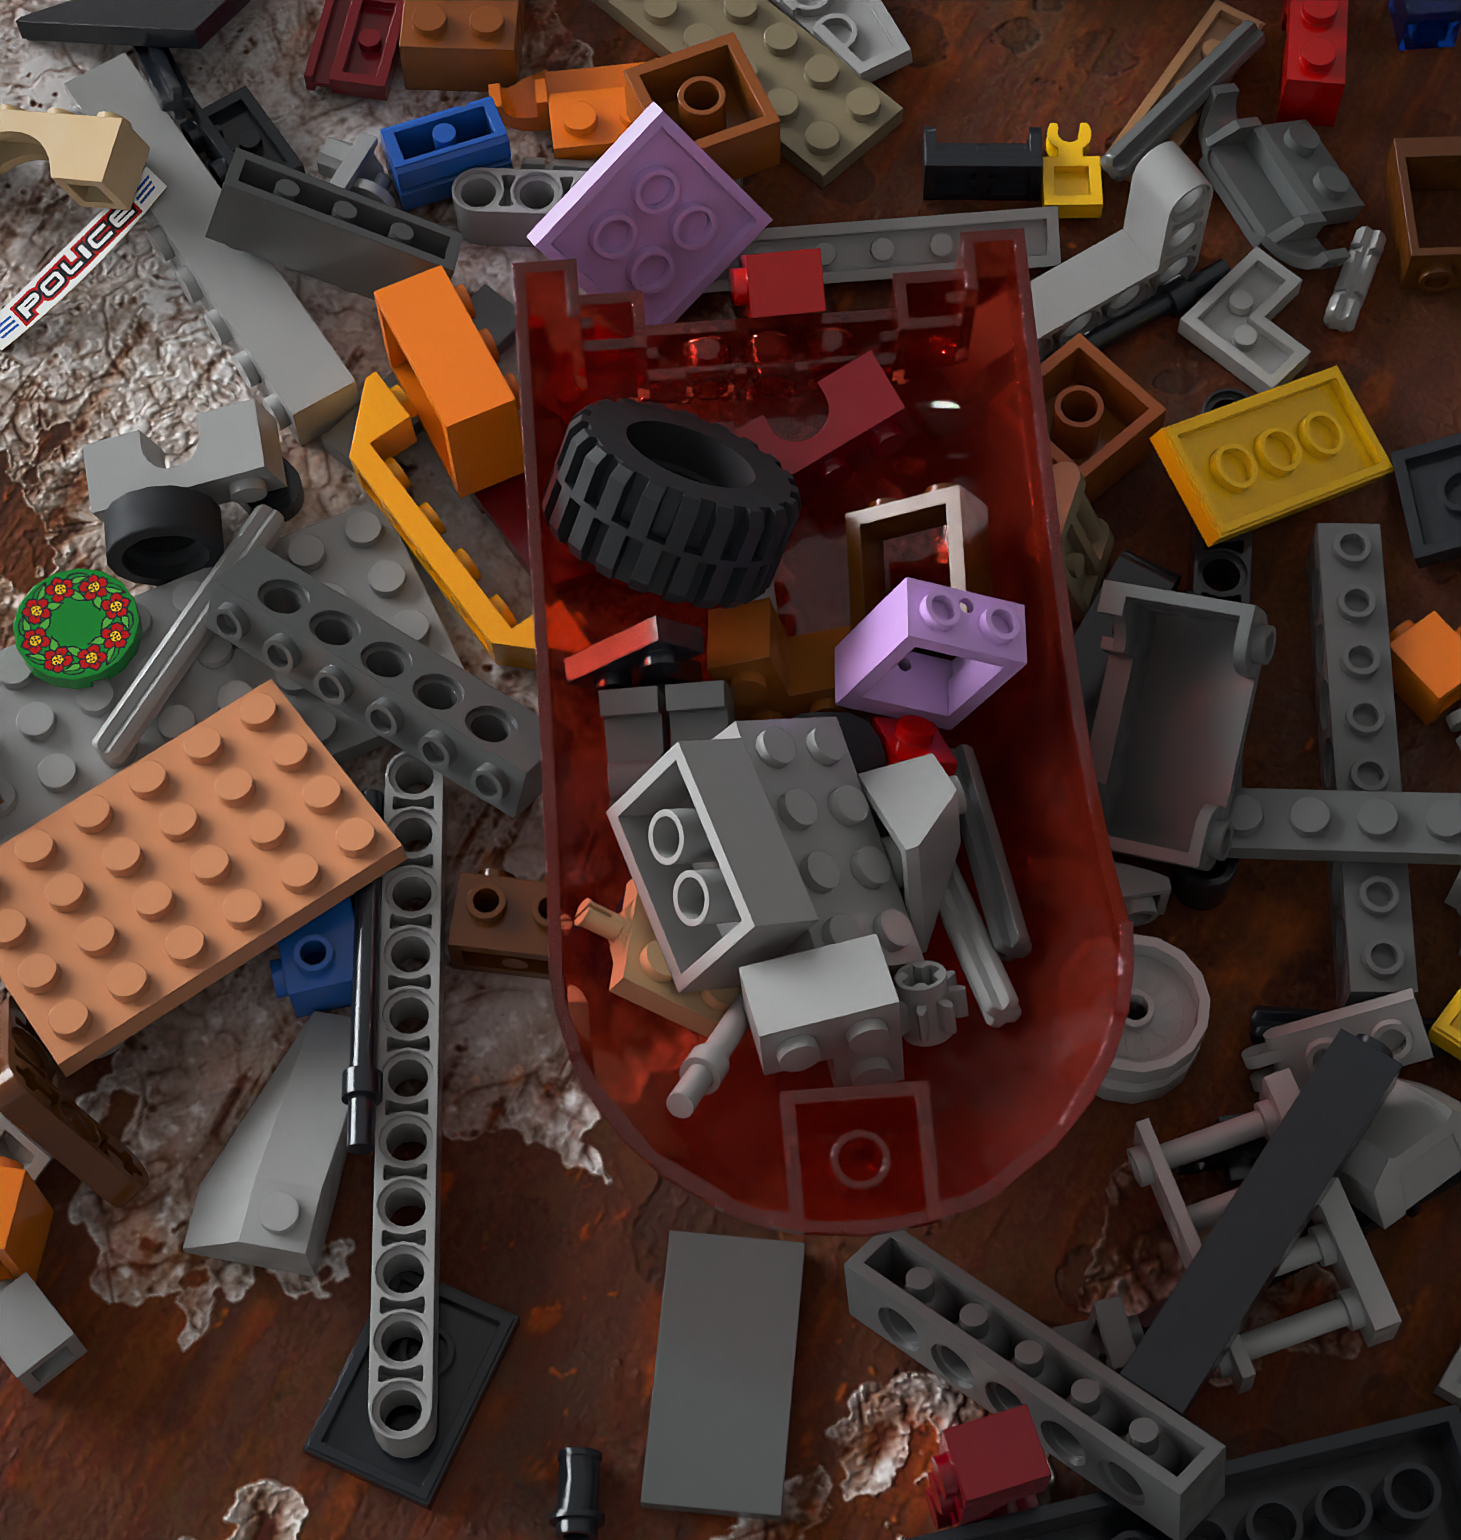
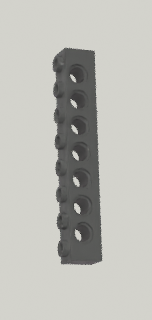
(1358, 754)

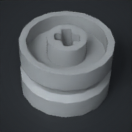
(1162, 1025)

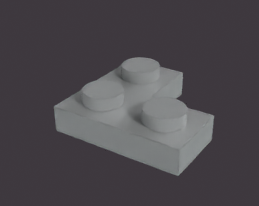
(1236, 323)

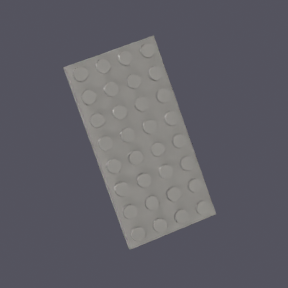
(51, 729)

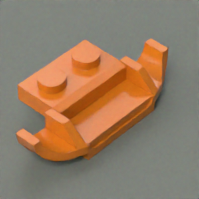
(578, 105)

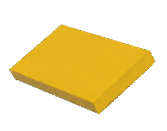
(1271, 455)

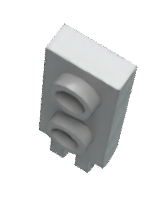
(1302, 1043)

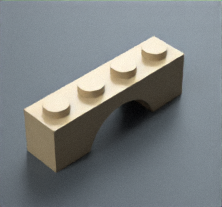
(89, 156)

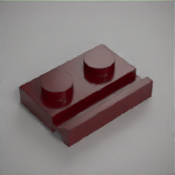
(356, 48)

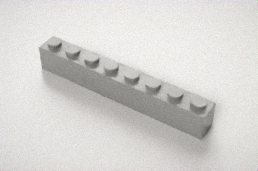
(243, 293)

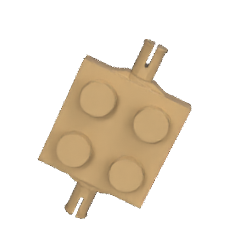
(641, 969)

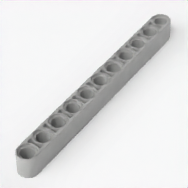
(413, 1117)

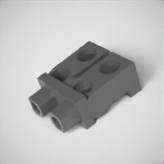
(640, 725)

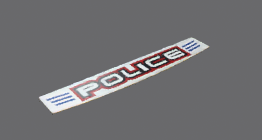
(75, 261)

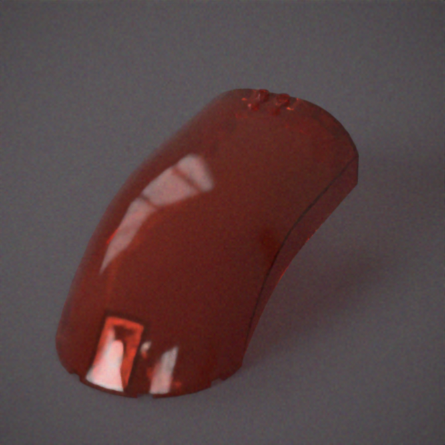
(988, 1098)

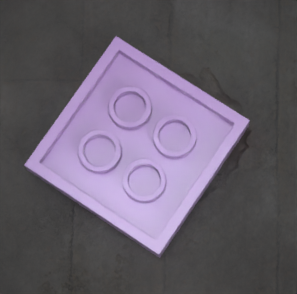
(652, 219)

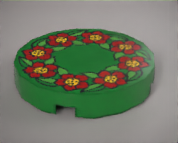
(77, 628)

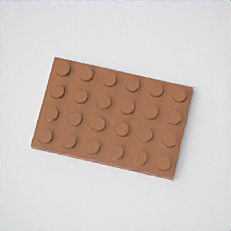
(180, 874)

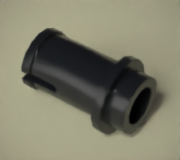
(578, 1495)

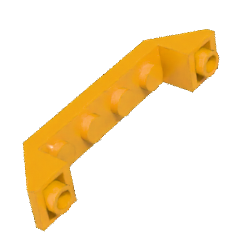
(379, 435)

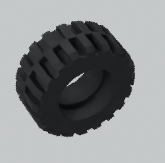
(670, 503)

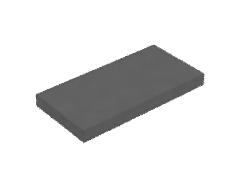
(723, 1376)

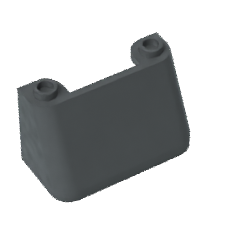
(1174, 719)

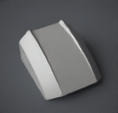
(1404, 1152)

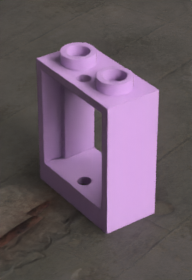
(886, 678)

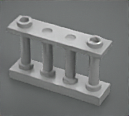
(1332, 1240)

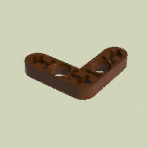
(55, 1120)

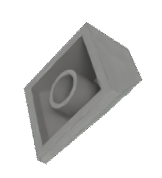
(920, 830)

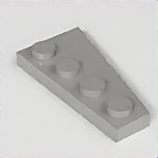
(855, 31)

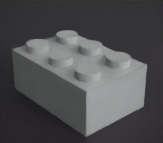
(710, 863)

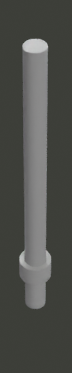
(708, 1062)

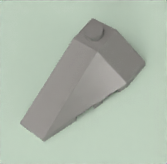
(282, 1168)

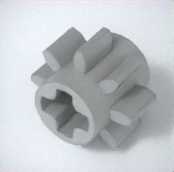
(929, 1002)

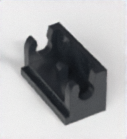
(982, 169)

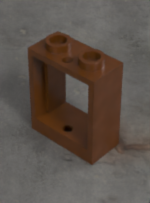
(1422, 166)
(895, 517)

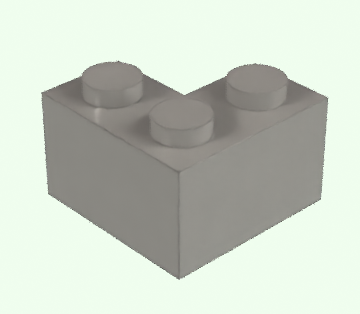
(827, 1007)

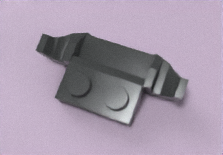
(1275, 181)

